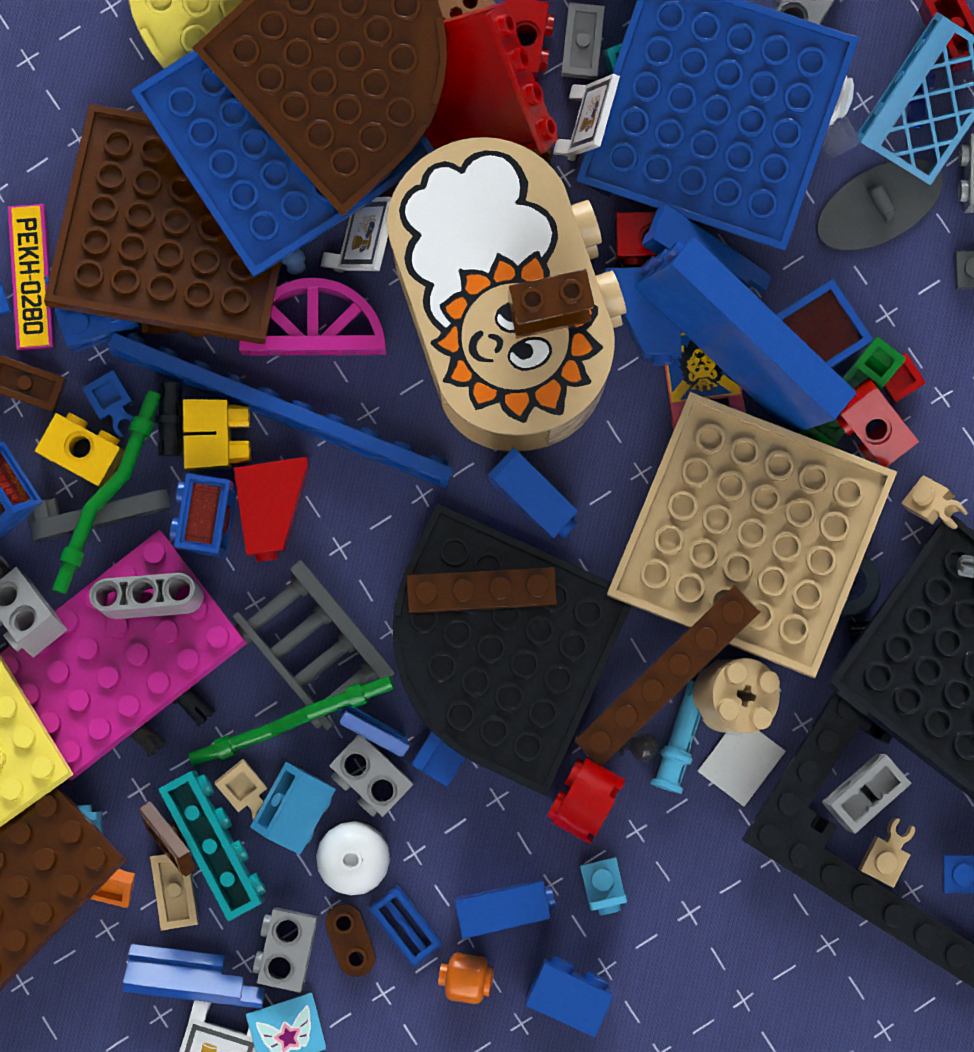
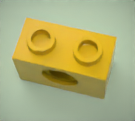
(59, 443)

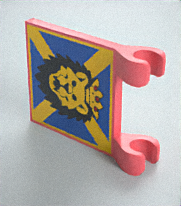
(699, 375)

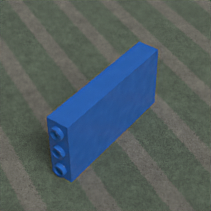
(743, 336)

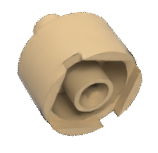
(737, 695)

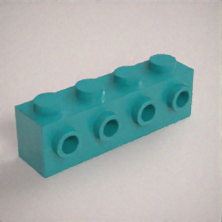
(212, 845)

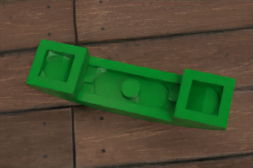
(877, 363)

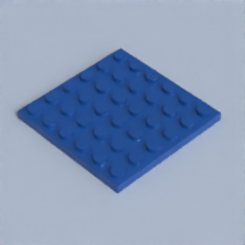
(720, 113)
(239, 169)

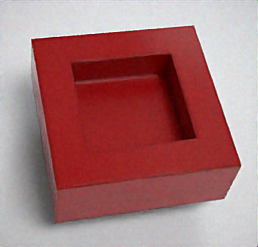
(904, 381)

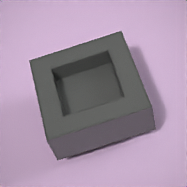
(964, 270)

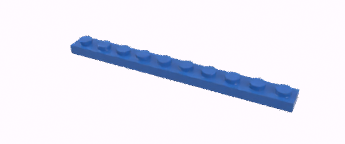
(295, 415)

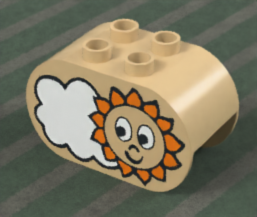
(458, 237)

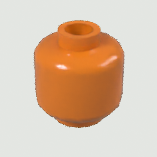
(466, 978)

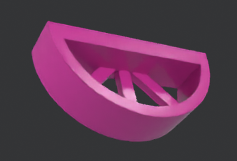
(330, 341)

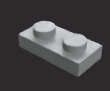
(583, 41)

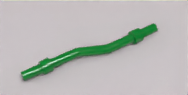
(72, 555)
(355, 696)

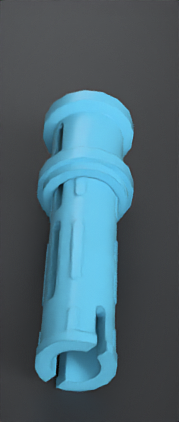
(676, 755)

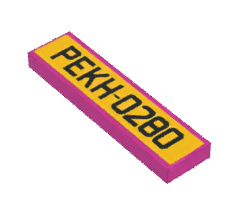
(29, 267)

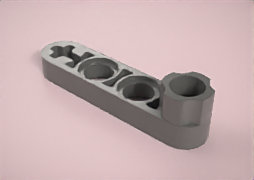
(48, 523)

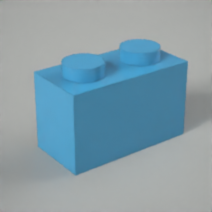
(293, 808)

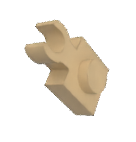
(932, 500)
(242, 787)
(885, 858)

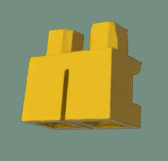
(217, 450)

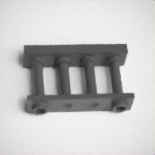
(325, 612)

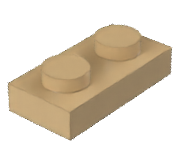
(173, 894)

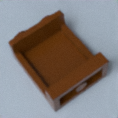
(550, 303)

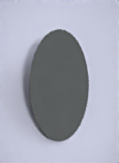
(877, 207)

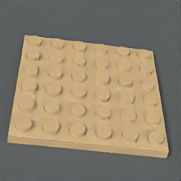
(755, 513)

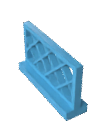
(903, 90)

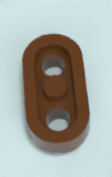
(350, 940)

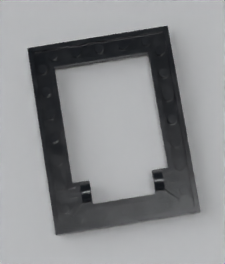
(797, 838)

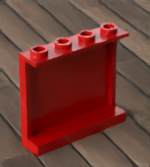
(490, 85)

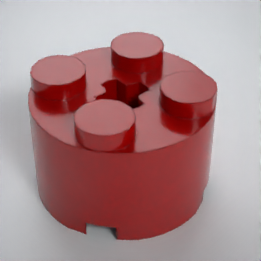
(587, 801)

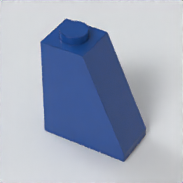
(649, 328)
(533, 495)
(504, 908)

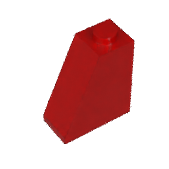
(269, 504)

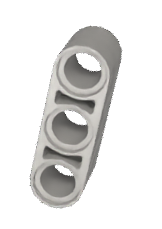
(131, 588)

